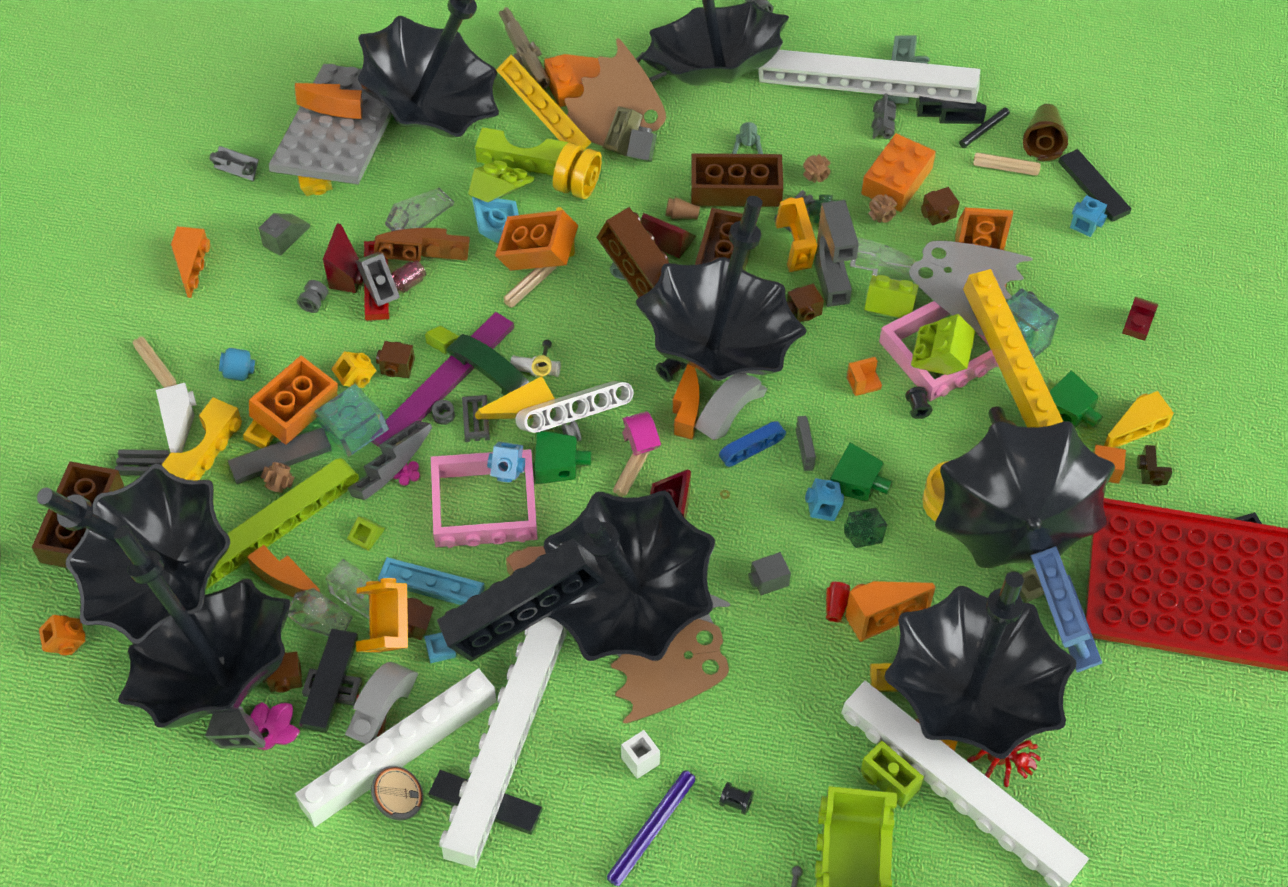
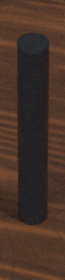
(975, 134)

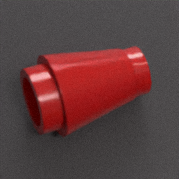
(836, 600)

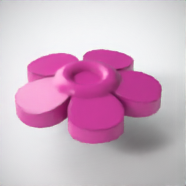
(408, 472)

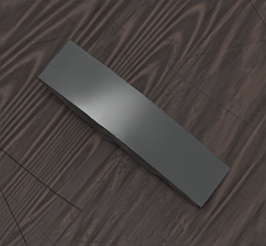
(394, 456)

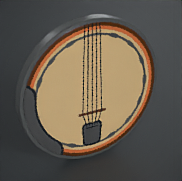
(397, 793)

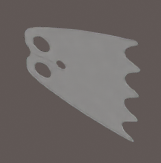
(964, 260)

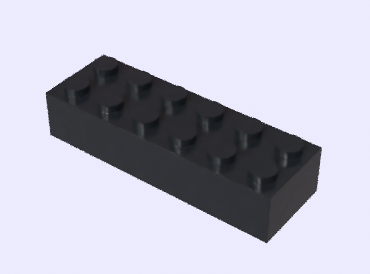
(521, 600)

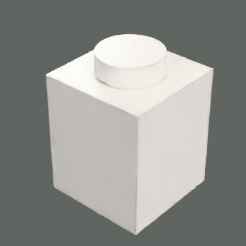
(640, 754)

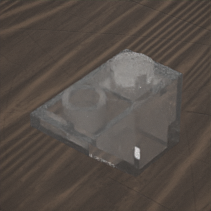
(317, 612)

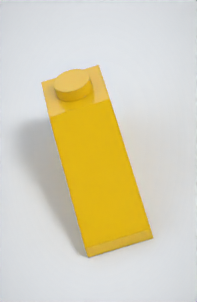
(521, 398)
(1144, 417)

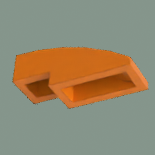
(330, 99)
(686, 404)
(281, 574)

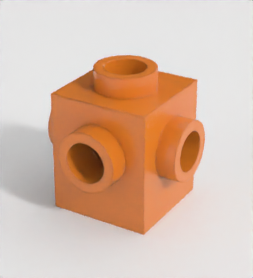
(61, 635)

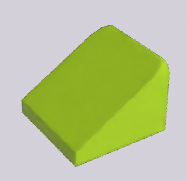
(440, 338)
(365, 533)

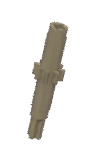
(527, 52)

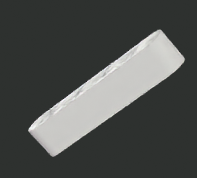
(585, 408)

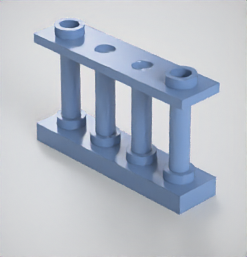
(1066, 609)

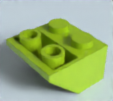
(496, 181)
(944, 346)

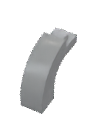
(727, 403)
(376, 699)

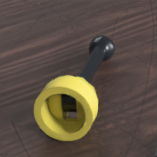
(544, 363)

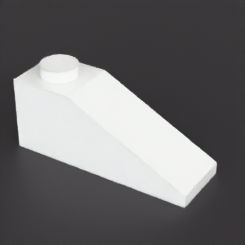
(177, 414)

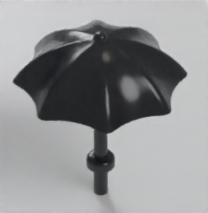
(716, 43)
(429, 73)
(722, 314)
(1023, 492)
(166, 517)
(651, 572)
(178, 667)
(981, 669)

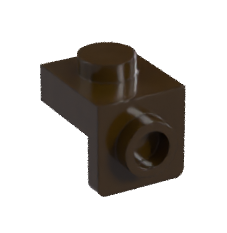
(1149, 471)

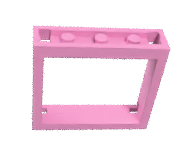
(907, 325)
(478, 534)

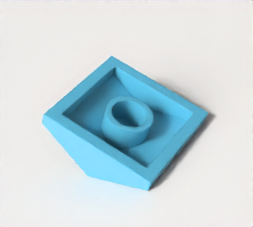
(493, 215)

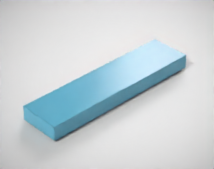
(431, 582)

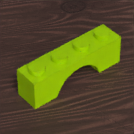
(540, 159)

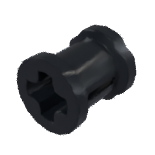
(669, 368)
(918, 402)
(736, 798)

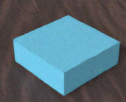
(438, 648)

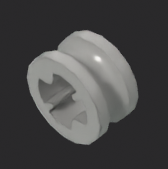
(572, 430)

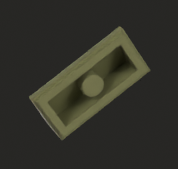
(620, 130)

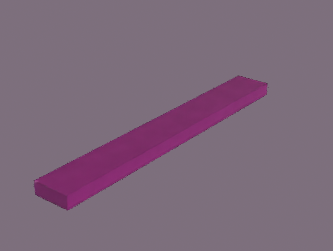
(443, 380)

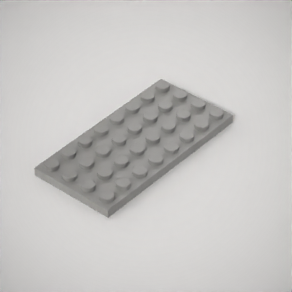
(332, 145)

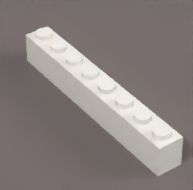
(396, 746)

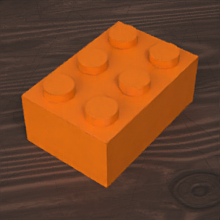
(899, 171)
(536, 240)
(291, 398)

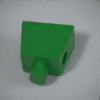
(1076, 401)
(558, 457)
(860, 474)

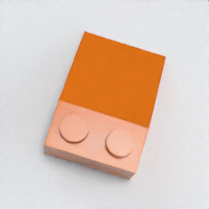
(566, 75)
(984, 227)
(879, 604)

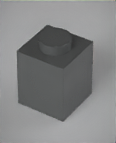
(642, 144)
(769, 574)

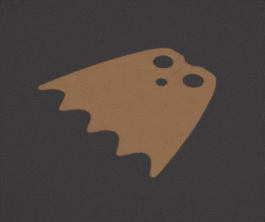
(618, 84)
(673, 679)

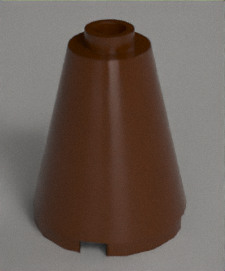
(1045, 134)

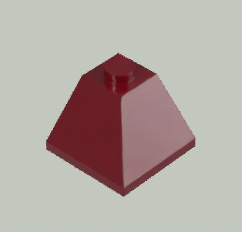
(341, 263)

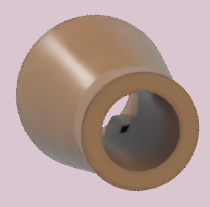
(681, 209)

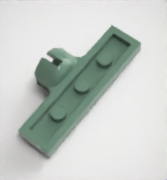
(904, 50)

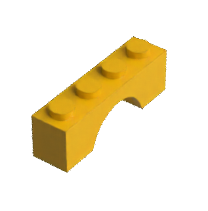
(220, 423)

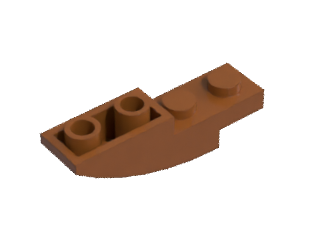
(418, 242)

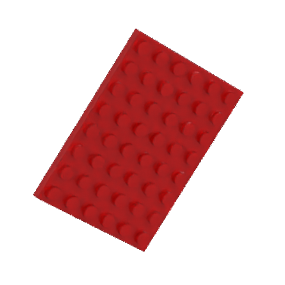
(1190, 584)

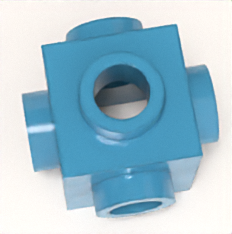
(1088, 211)
(506, 461)
(824, 499)

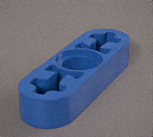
(752, 443)

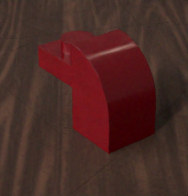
(1140, 318)

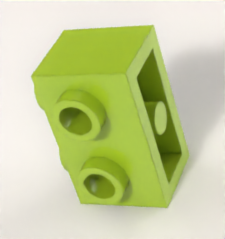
(891, 296)
(891, 773)

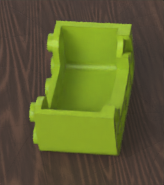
(855, 838)

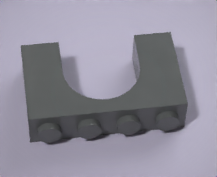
(836, 244)

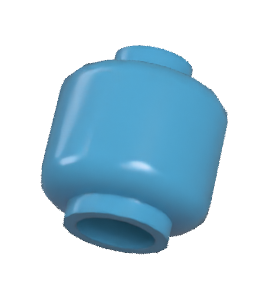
(236, 364)

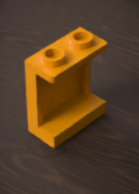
(794, 214)
(386, 616)

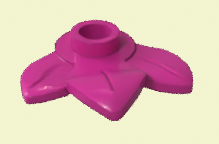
(275, 722)

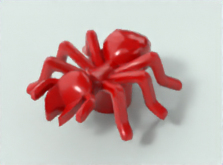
(1022, 761)

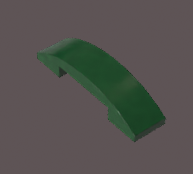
(488, 362)

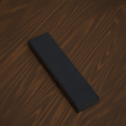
(1094, 184)
(328, 680)
(512, 810)

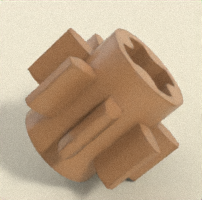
(816, 168)
(882, 208)
(277, 477)

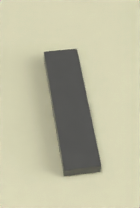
(297, 450)

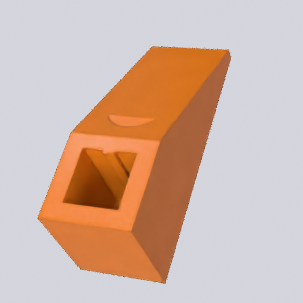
(189, 251)

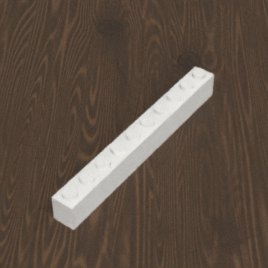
(872, 76)
(502, 744)
(966, 787)

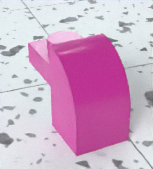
(641, 433)

